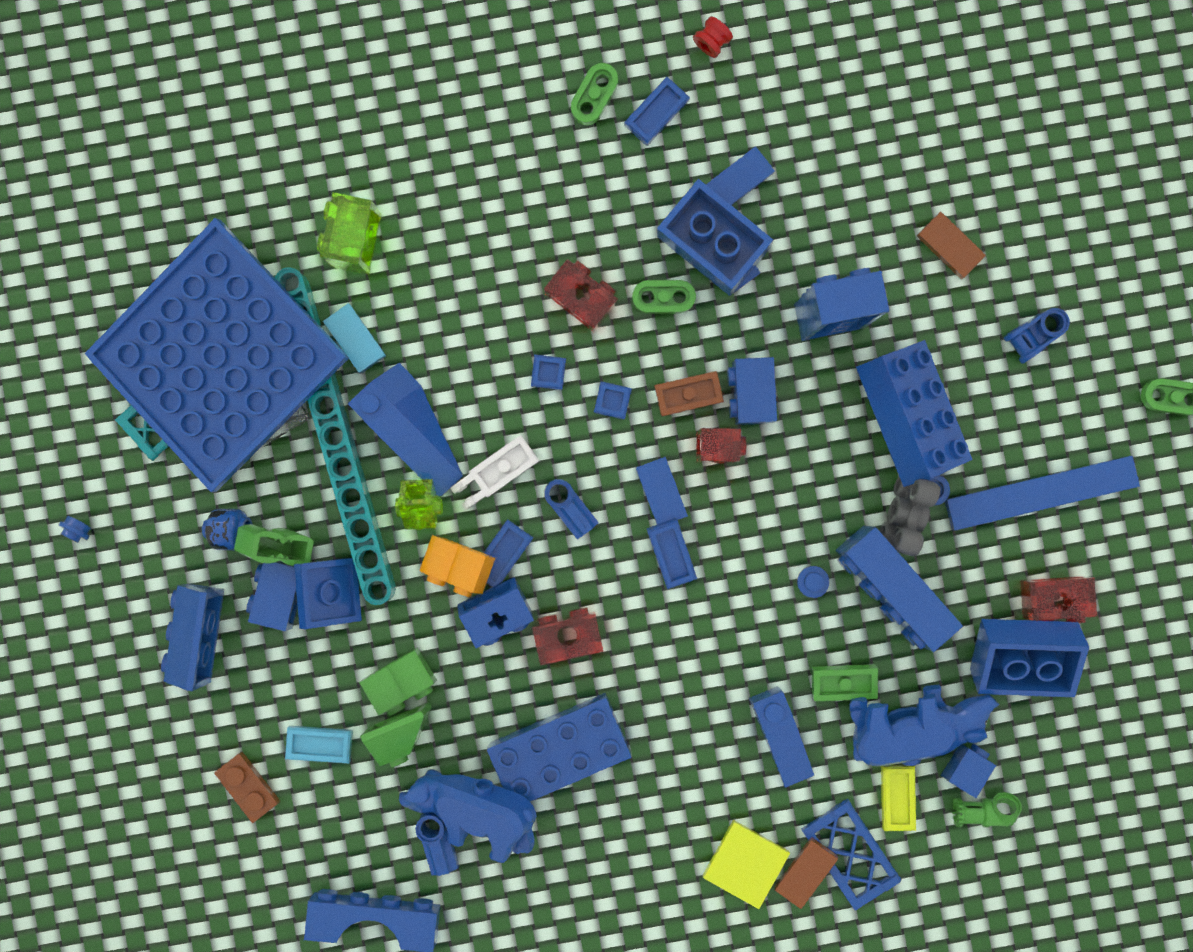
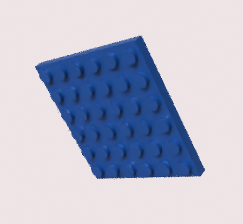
(216, 355)

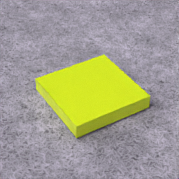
(746, 864)

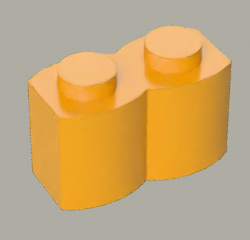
(456, 565)

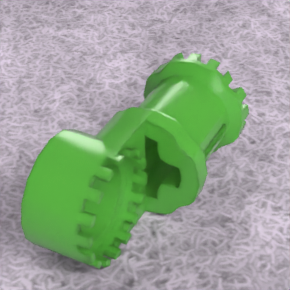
(986, 811)

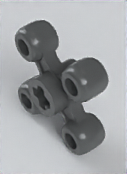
(909, 515)

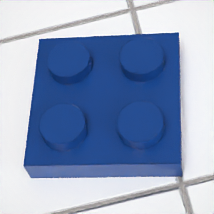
(327, 593)

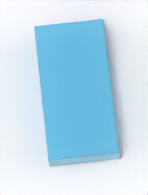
(354, 338)
(318, 744)

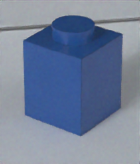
(969, 769)

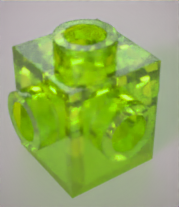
(418, 504)

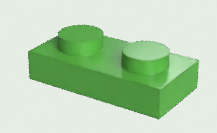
(844, 682)

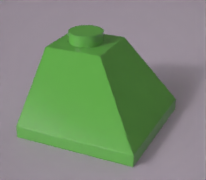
(397, 736)

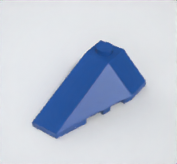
(403, 418)

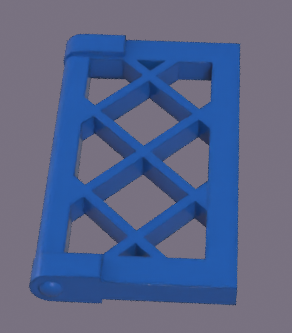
(877, 856)

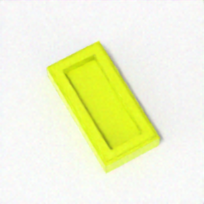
(898, 798)

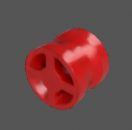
(713, 37)

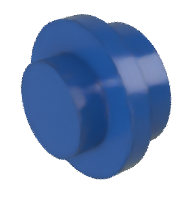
(74, 529)
(813, 581)

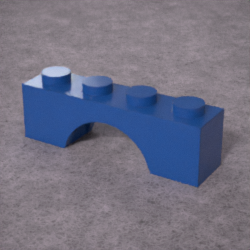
(411, 922)

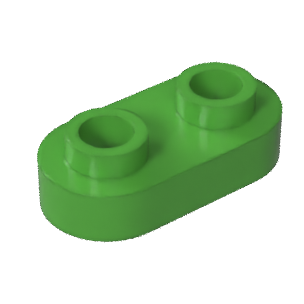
(594, 95)
(663, 296)
(1171, 396)

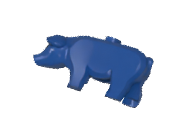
(918, 731)
(476, 809)

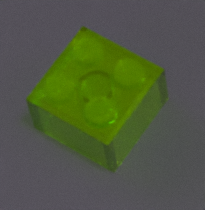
(349, 233)

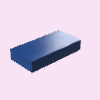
(656, 111)
(742, 176)
(661, 491)
(506, 550)
(671, 553)

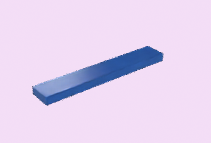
(1042, 493)

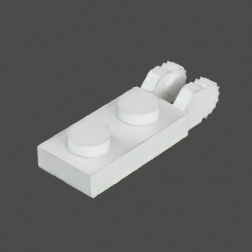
(497, 470)

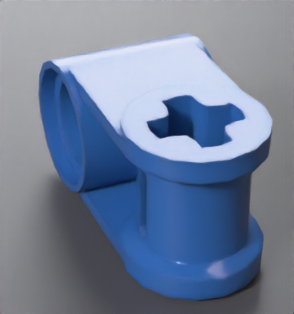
(1033, 335)

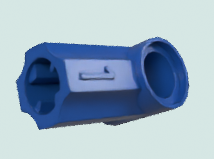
(571, 510)
(439, 853)

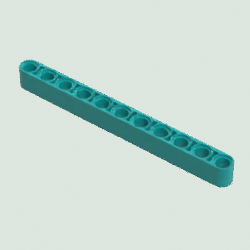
(355, 479)

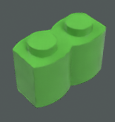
(273, 545)
(398, 682)

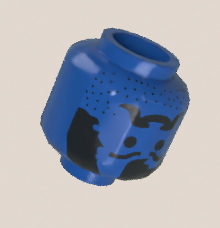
(222, 527)

